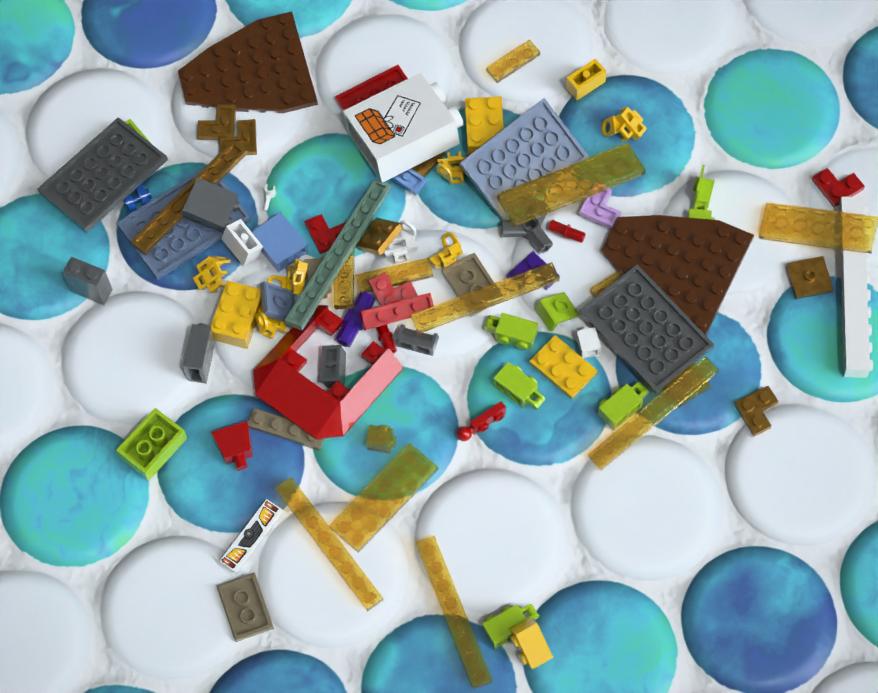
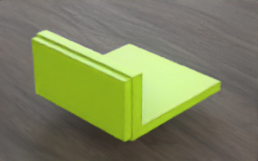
(703, 188)
(556, 310)

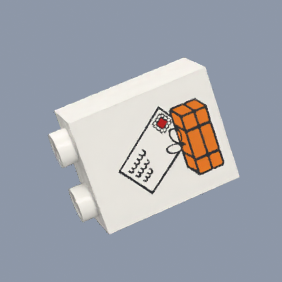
(403, 126)

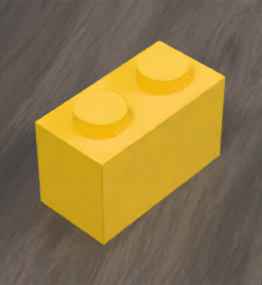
(586, 79)
(531, 643)

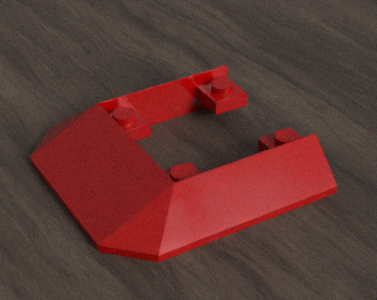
(305, 403)

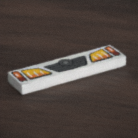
(251, 536)

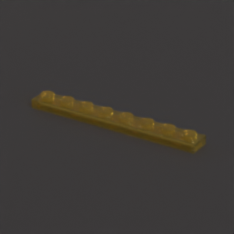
(485, 298)
(653, 413)
(329, 544)
(454, 612)

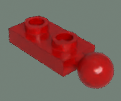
(482, 422)

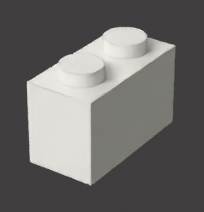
(242, 242)

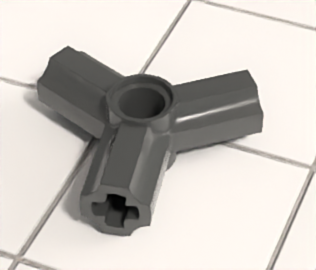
(536, 235)

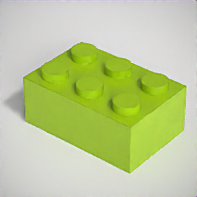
(151, 444)

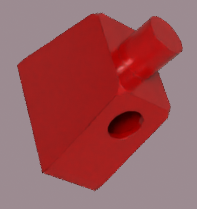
(234, 444)

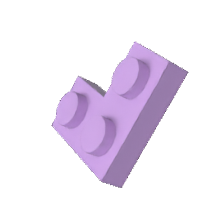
(597, 210)

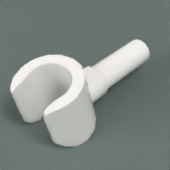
(269, 194)

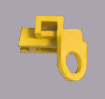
(627, 119)
(450, 171)
(449, 254)
(212, 264)
(297, 281)
(269, 324)

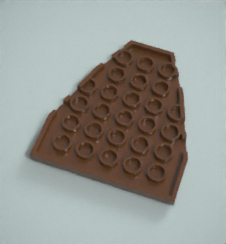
(253, 69)
(684, 256)

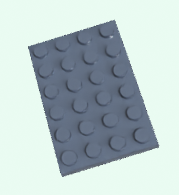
(522, 152)
(182, 241)

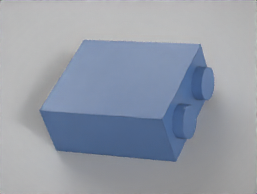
(280, 241)

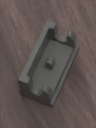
(421, 343)
(333, 365)

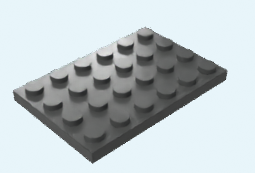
(102, 174)
(646, 329)

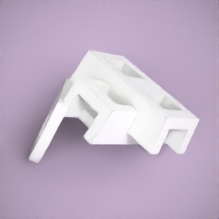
(405, 236)

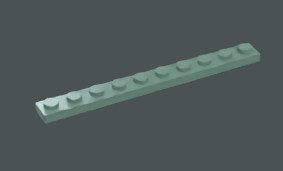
(337, 255)

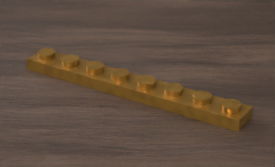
(171, 214)

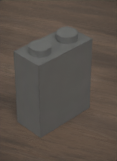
(210, 205)
(87, 280)
(199, 353)

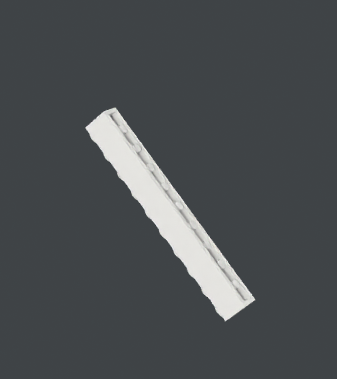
(855, 302)

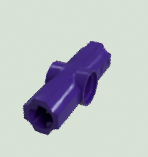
(352, 321)

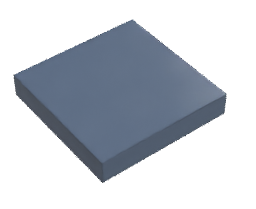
(276, 301)

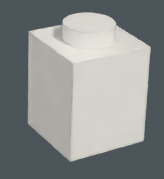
(588, 342)

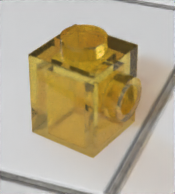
(381, 439)

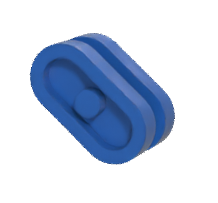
(143, 196)

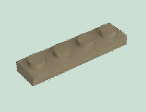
(282, 428)

